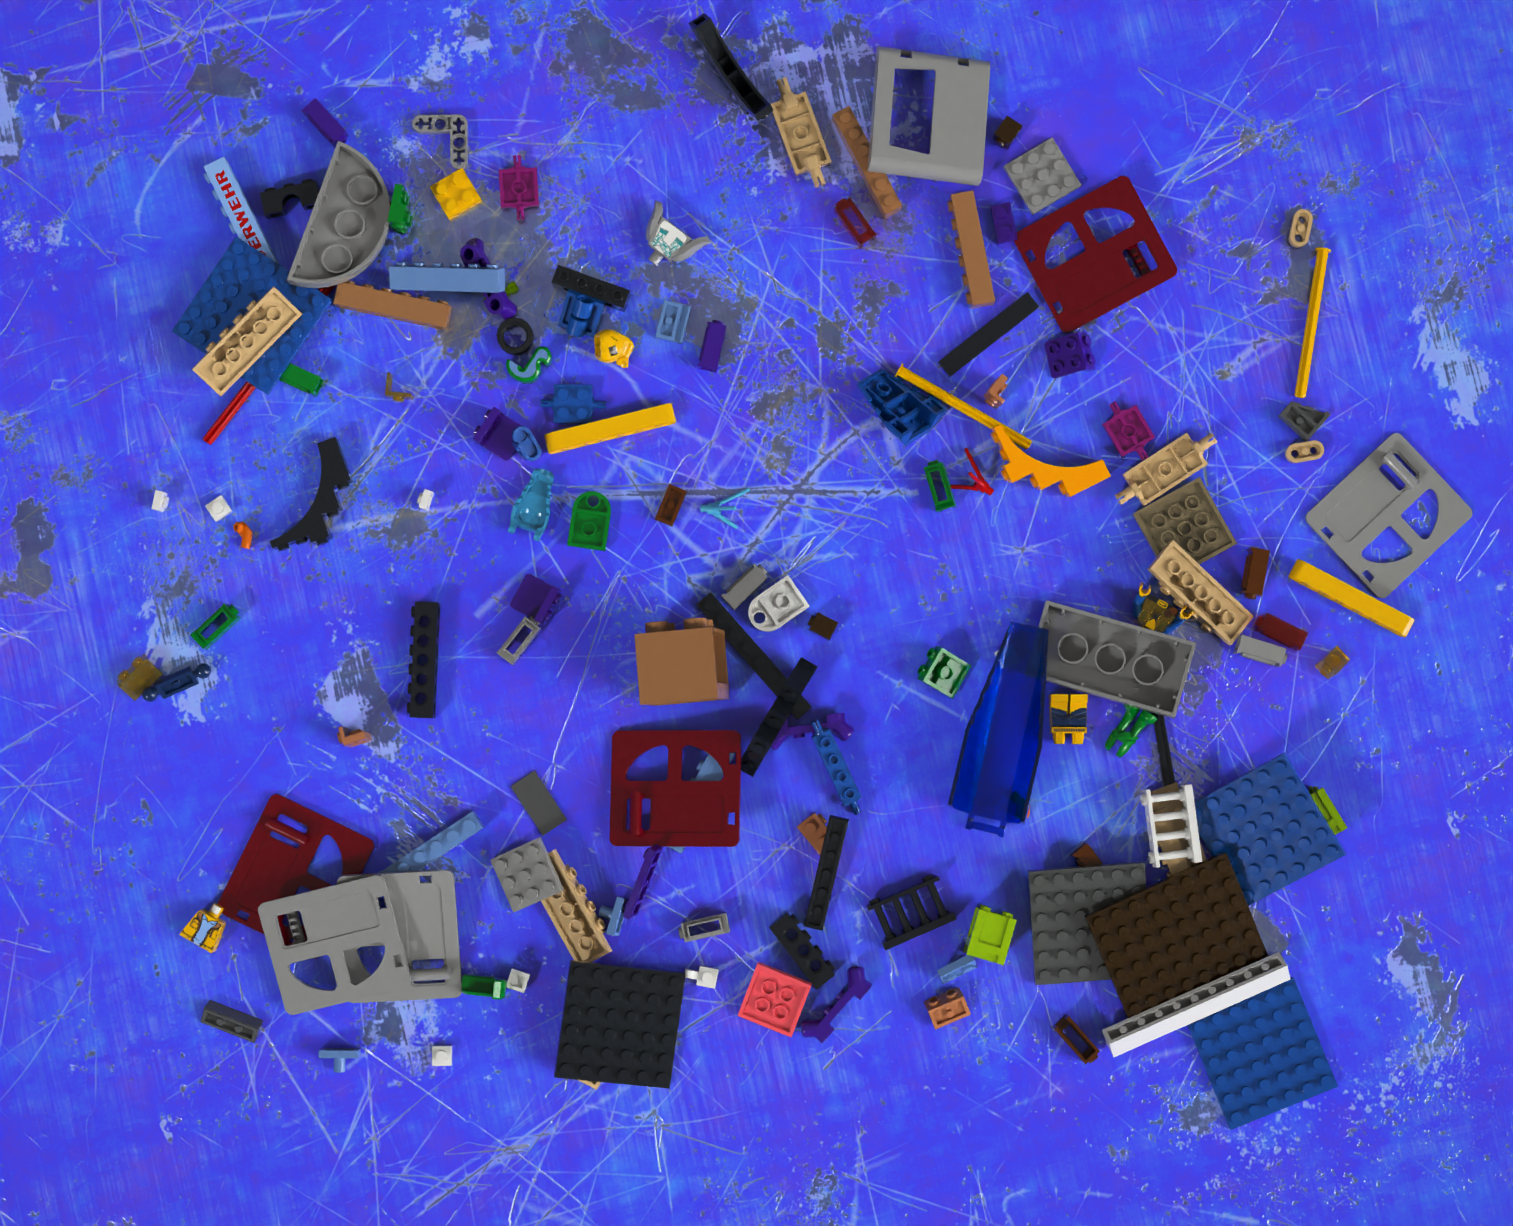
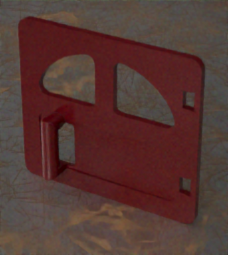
(1100, 275)
(680, 810)
(276, 870)

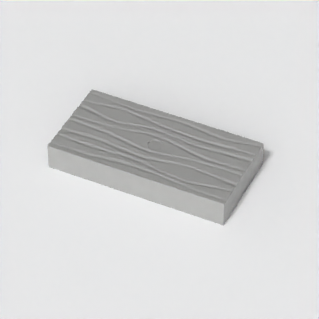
(1115, 659)

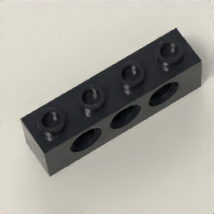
(611, 294)
(816, 977)

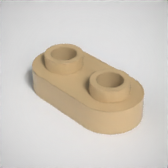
(1300, 229)
(1303, 451)

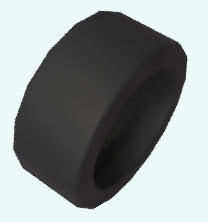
(511, 322)

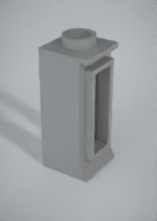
(745, 586)
(1260, 651)
(512, 658)
(685, 933)

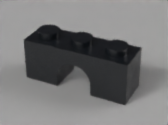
(275, 199)

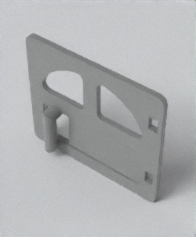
(1370, 503)
(334, 921)
(427, 931)

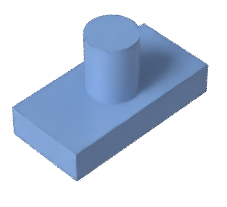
(615, 916)
(339, 1056)

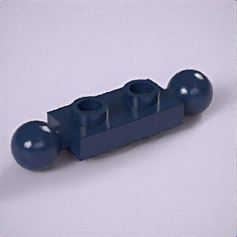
(176, 682)

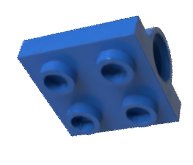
(581, 314)

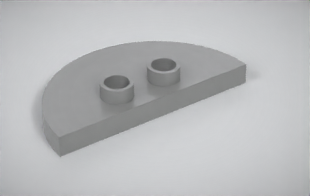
(345, 223)

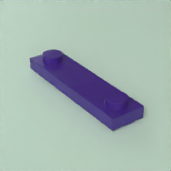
(634, 903)

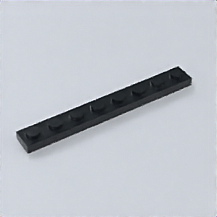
(749, 650)

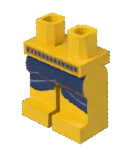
(1068, 716)

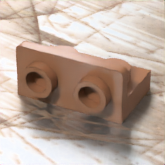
(992, 394)
(353, 738)
(814, 830)
(947, 1007)

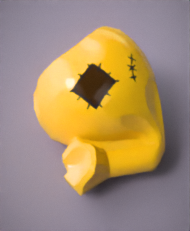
(613, 347)

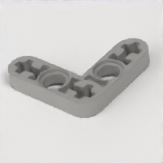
(449, 128)

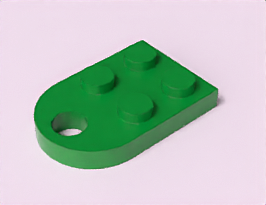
(589, 524)

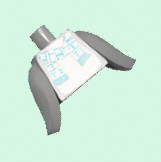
(669, 240)

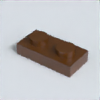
(670, 505)

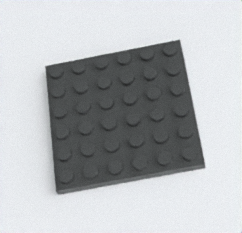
(1060, 934)

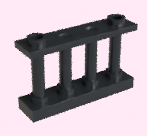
(909, 932)

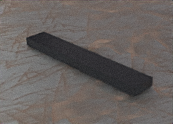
(988, 334)
(826, 872)

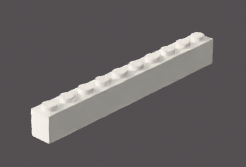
(1196, 1004)

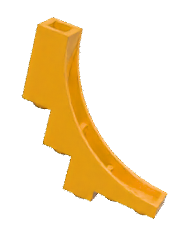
(1019, 465)

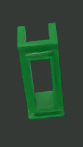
(302, 379)
(945, 504)
(230, 611)

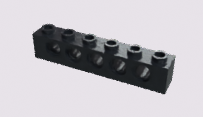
(432, 611)

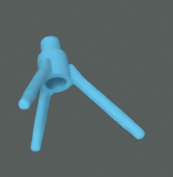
(715, 508)

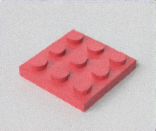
(774, 999)

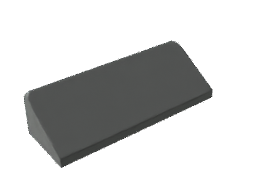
(231, 1021)

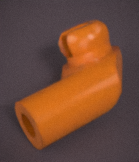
(245, 532)

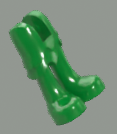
(1130, 737)

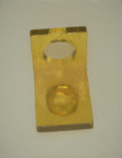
(397, 396)

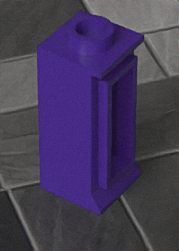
(325, 122)
(712, 346)

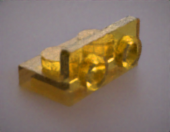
(138, 677)

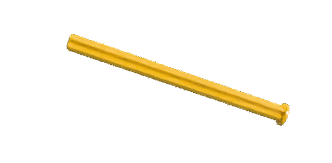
(1311, 322)
(961, 405)

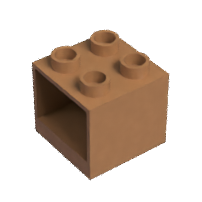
(681, 663)

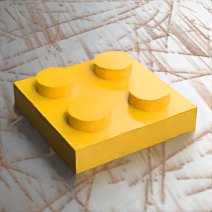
(455, 194)

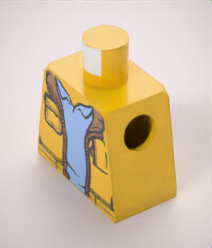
(206, 928)

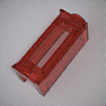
(859, 239)
(1280, 631)

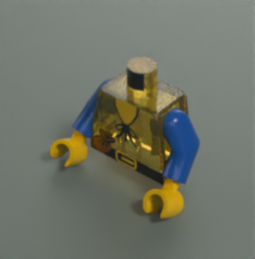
(1156, 614)

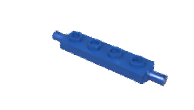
(836, 766)

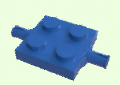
(573, 403)

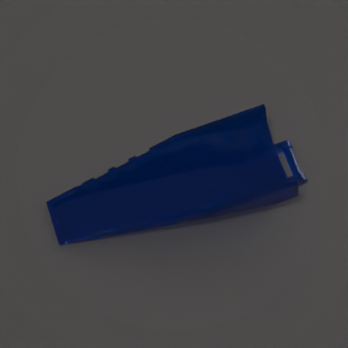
(1004, 734)

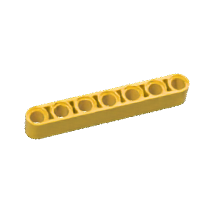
(610, 428)
(1351, 598)

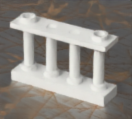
(1188, 814)

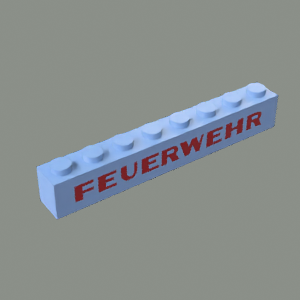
(236, 206)

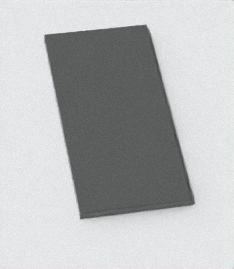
(538, 803)

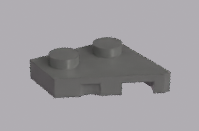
(1303, 419)

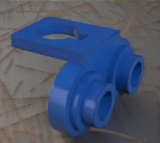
(525, 444)

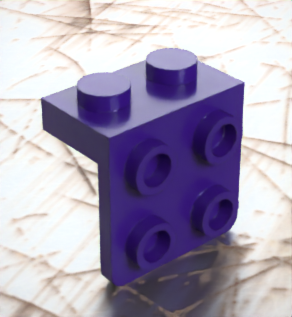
(1069, 354)
(496, 433)
(535, 598)

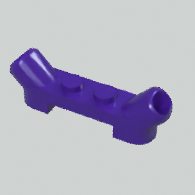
(495, 302)
(834, 722)
(856, 986)

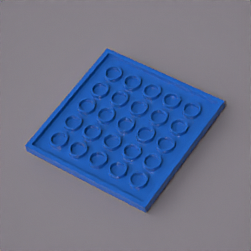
(236, 281)
(1267, 828)
(1262, 1054)

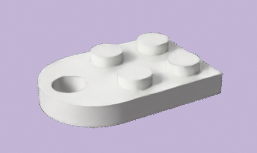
(778, 604)

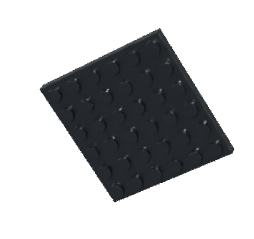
(619, 1024)

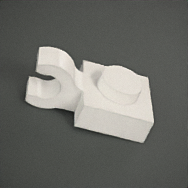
(705, 976)

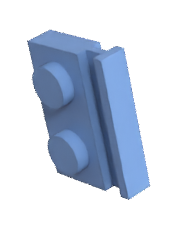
(673, 322)
(956, 968)

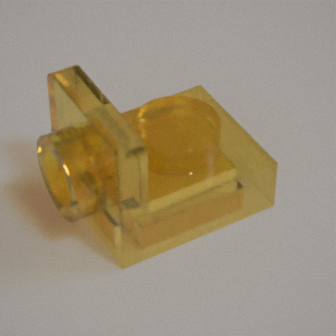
(1332, 662)

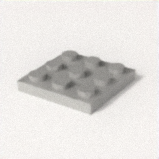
(1042, 176)
(527, 874)

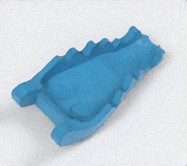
(533, 506)

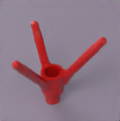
(980, 483)

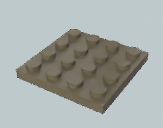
(1189, 520)

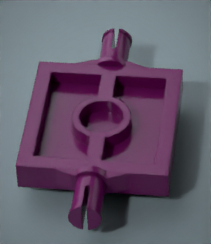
(518, 187)
(1128, 431)

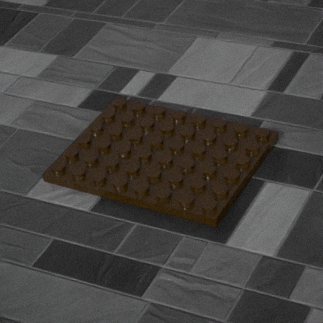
(1176, 935)

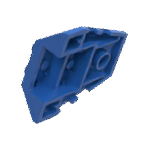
(901, 408)

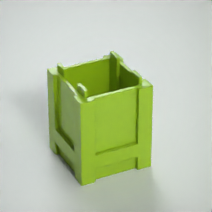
(1327, 809)
(989, 935)

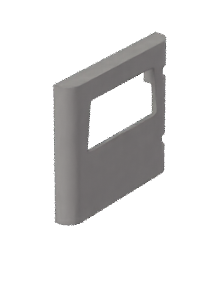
(956, 124)

